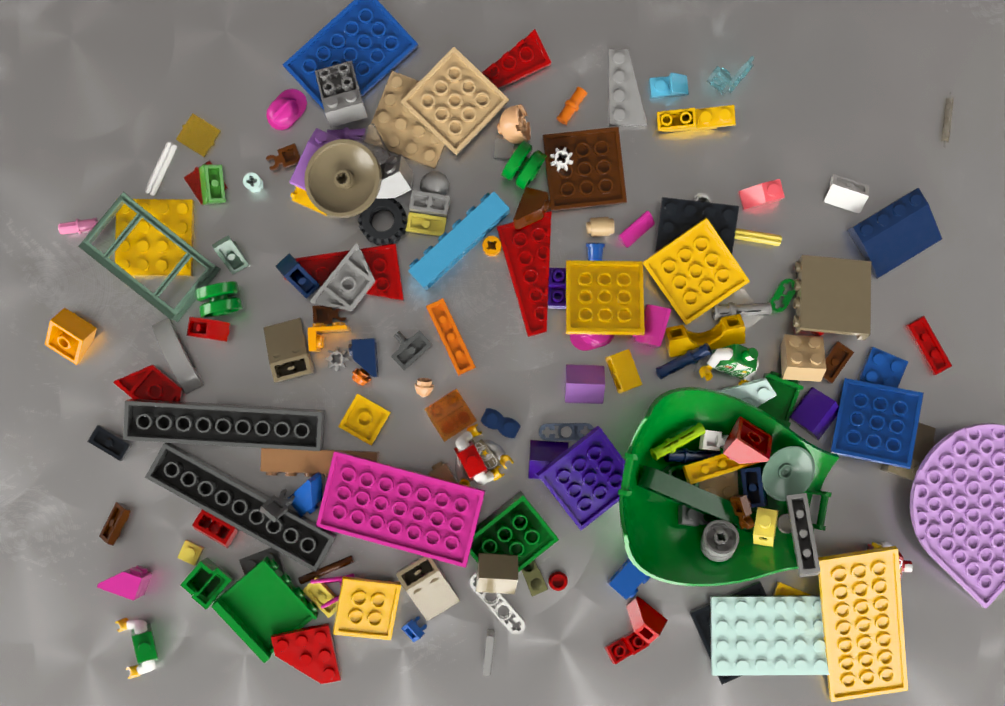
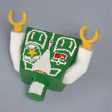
(734, 361)
(143, 645)

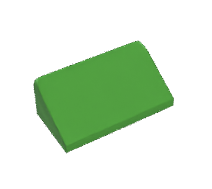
(212, 184)

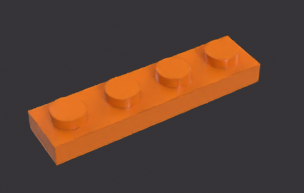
(450, 336)

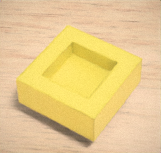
(190, 552)

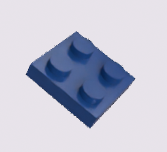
(882, 368)

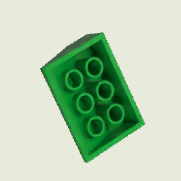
(514, 530)

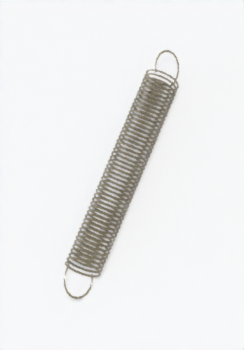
(946, 119)

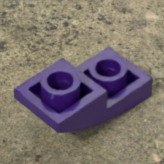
(557, 288)

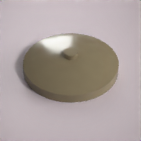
(343, 178)

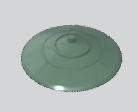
(788, 472)

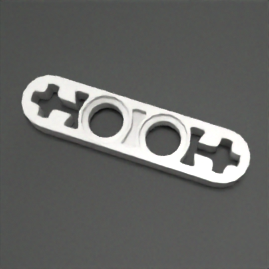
(494, 605)

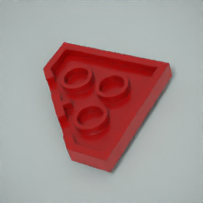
(309, 651)

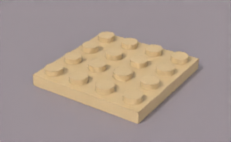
(454, 101)
(401, 129)

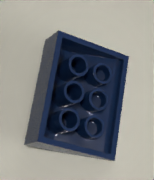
(896, 233)

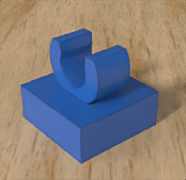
(412, 630)

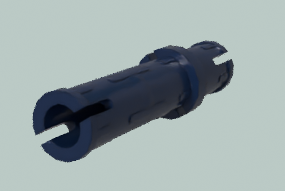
(688, 358)
(685, 455)

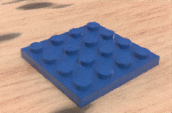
(877, 423)

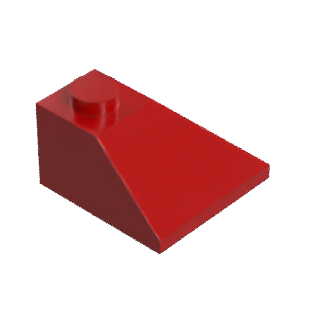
(747, 443)

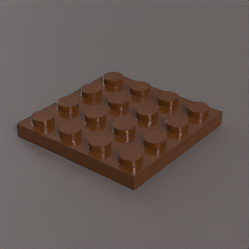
(596, 169)

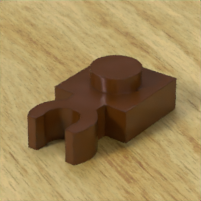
(287, 156)
(326, 314)
(741, 507)

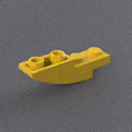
(696, 119)

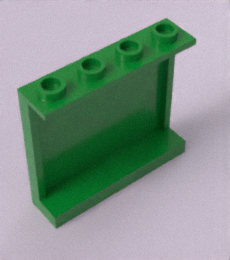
(264, 605)

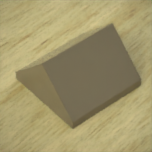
(497, 573)

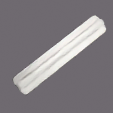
(161, 168)

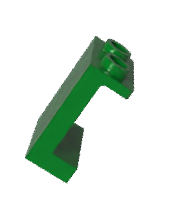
(783, 403)

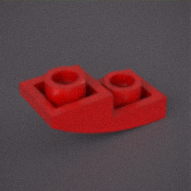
(625, 646)

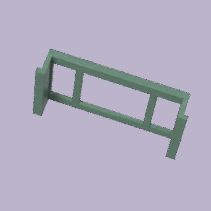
(153, 298)

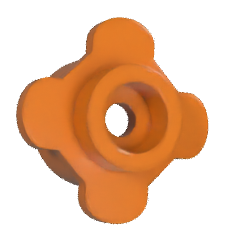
(361, 376)

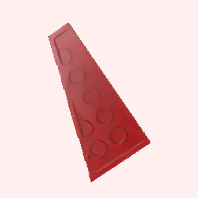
(380, 259)
(528, 264)

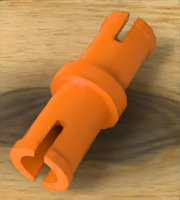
(571, 105)

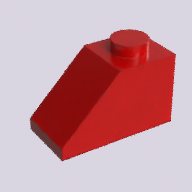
(208, 329)

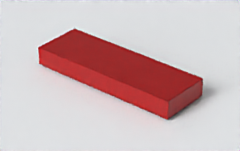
(928, 345)

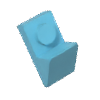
(669, 86)

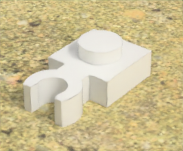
(712, 440)

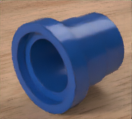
(595, 251)

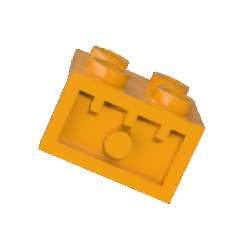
(316, 341)

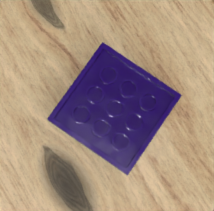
(586, 477)

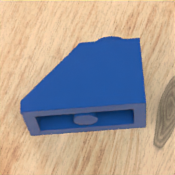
(308, 495)

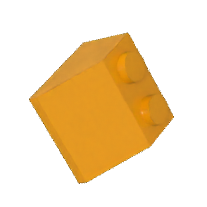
(70, 335)

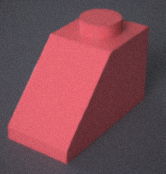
(762, 194)

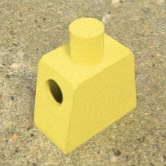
(765, 526)

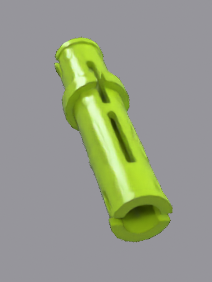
(672, 444)

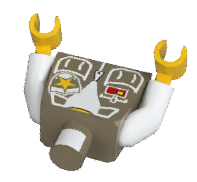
(491, 454)

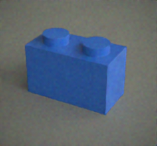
(627, 580)

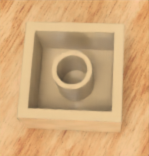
(802, 358)

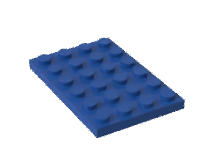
(360, 34)

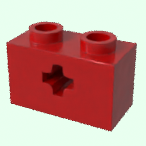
(215, 528)

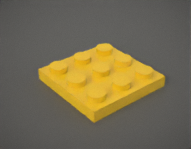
(366, 608)

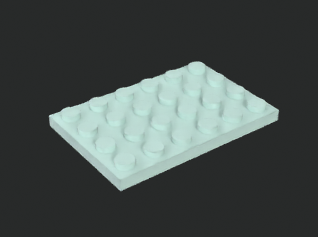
(767, 635)

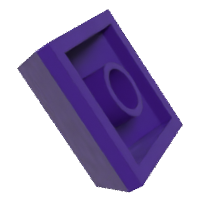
(815, 413)
(542, 454)

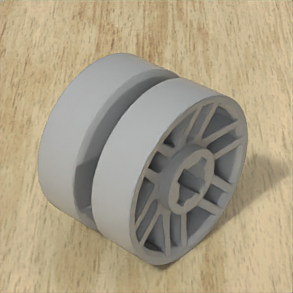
(719, 540)

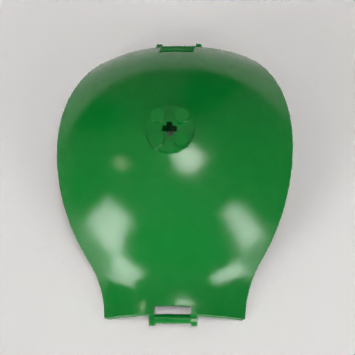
(650, 521)

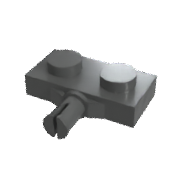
(410, 349)

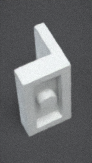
(847, 193)

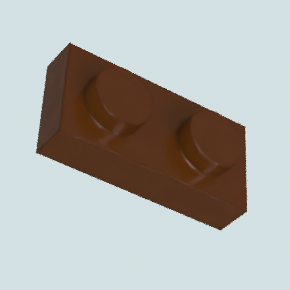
(836, 360)
(114, 523)

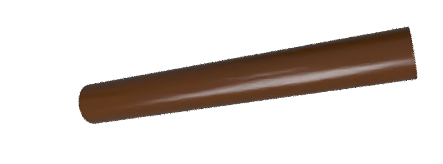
(327, 569)

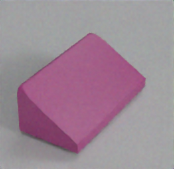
(636, 229)

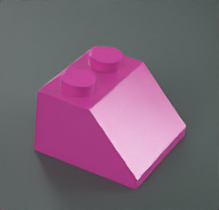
(655, 325)
(129, 583)

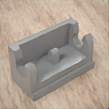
(429, 203)

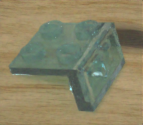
(723, 82)

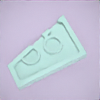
(752, 392)

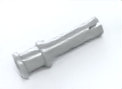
(744, 309)

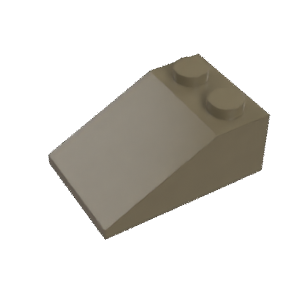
(923, 444)

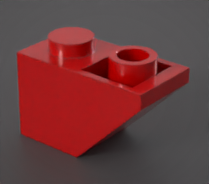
(645, 620)

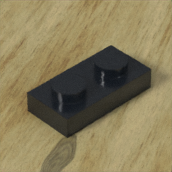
(109, 443)

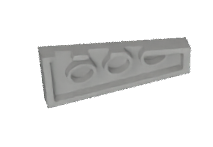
(624, 95)

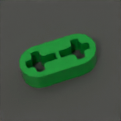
(779, 293)

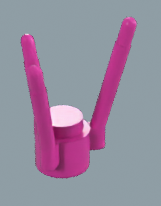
(331, 580)

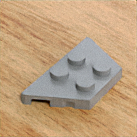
(346, 283)

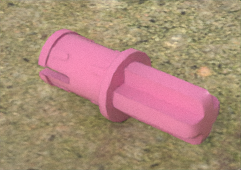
(77, 226)

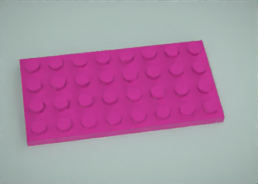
(400, 508)

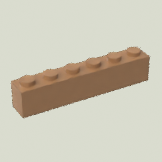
(303, 461)

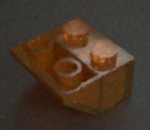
(450, 415)

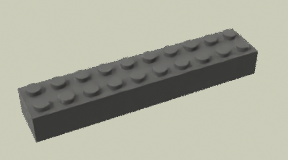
(223, 424)
(239, 506)

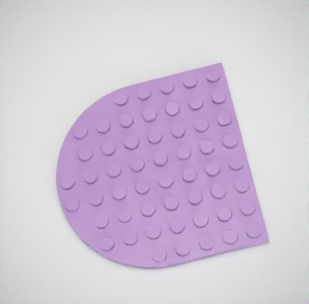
(961, 508)

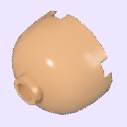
(513, 125)

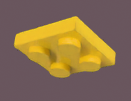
(364, 419)

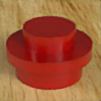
(558, 580)

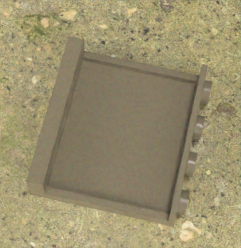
(833, 296)

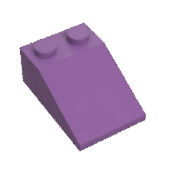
(316, 141)

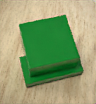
(206, 582)

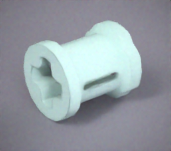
(248, 178)

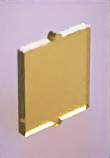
(198, 135)

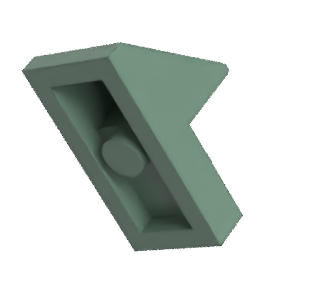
(230, 254)

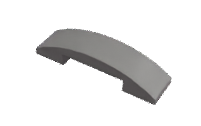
(176, 355)

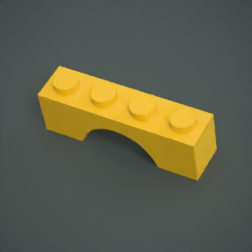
(727, 332)

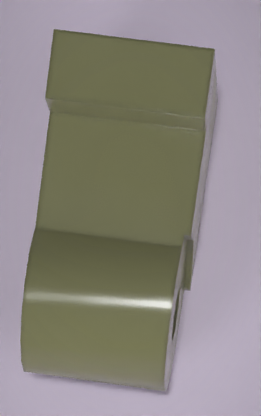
(534, 579)

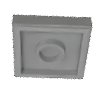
(488, 652)

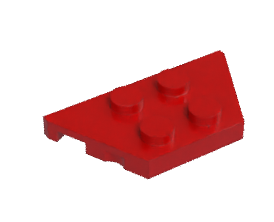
(150, 384)

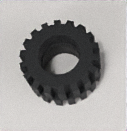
(390, 235)

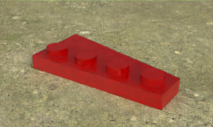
(519, 62)

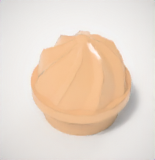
(424, 386)

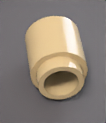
(600, 226)

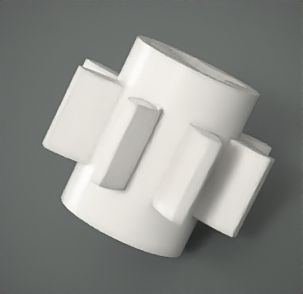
(559, 164)

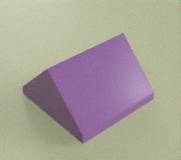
(584, 384)

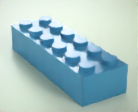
(459, 240)

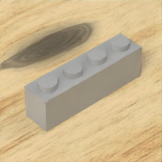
(803, 535)

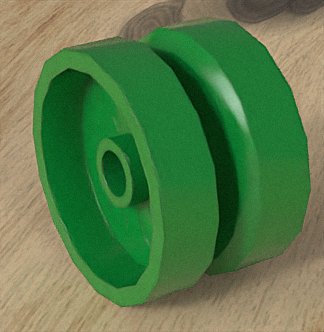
(522, 164)
(218, 299)

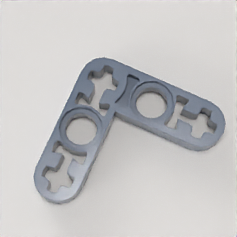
(575, 427)

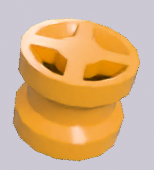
(489, 246)

